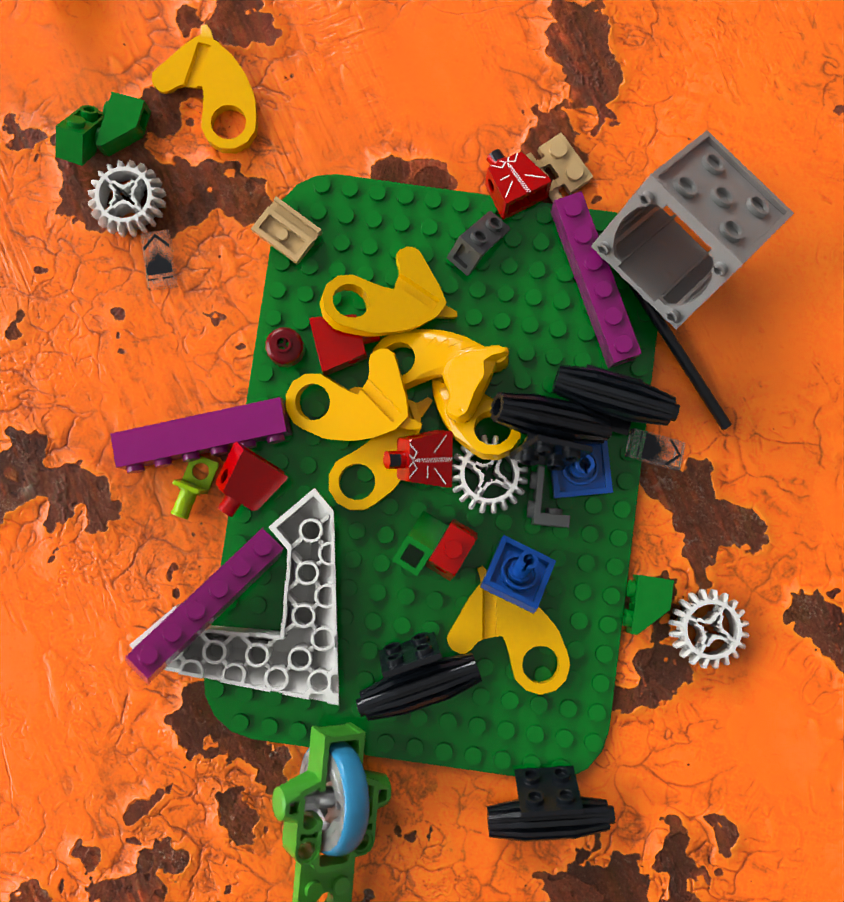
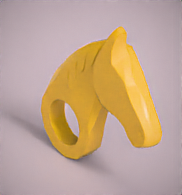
(225, 87)
(390, 311)
(458, 359)
(352, 416)
(465, 432)
(371, 456)
(491, 616)

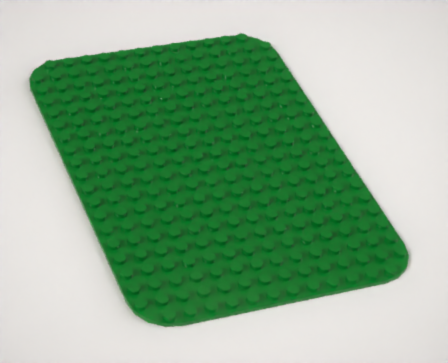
(513, 299)

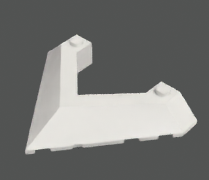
(302, 655)

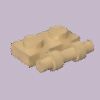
(564, 164)

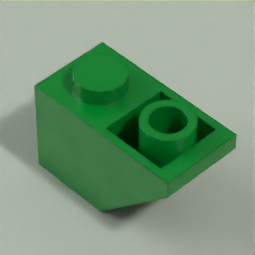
(122, 124)
(77, 135)
(420, 543)
(648, 602)

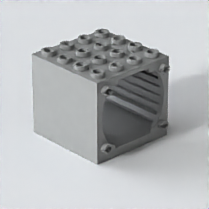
(715, 200)

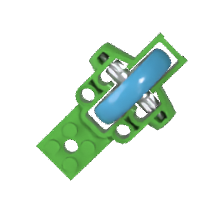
(330, 812)

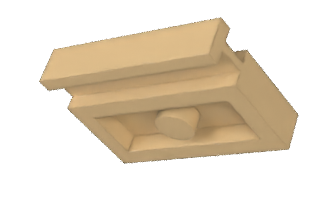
(286, 230)

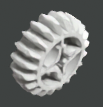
(140, 181)
(500, 481)
(713, 617)

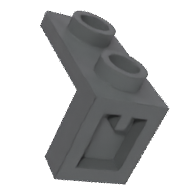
(476, 242)
(552, 516)

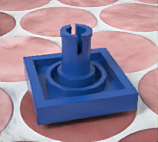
(586, 476)
(518, 574)

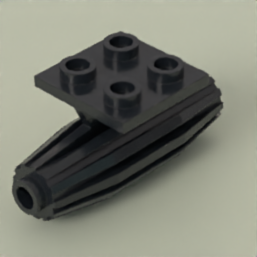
(615, 395)
(553, 428)
(416, 678)
(548, 808)

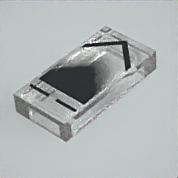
(159, 260)
(655, 449)

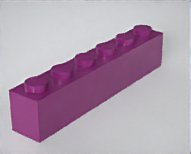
(595, 281)
(200, 435)
(203, 606)

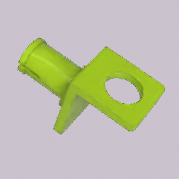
(192, 487)

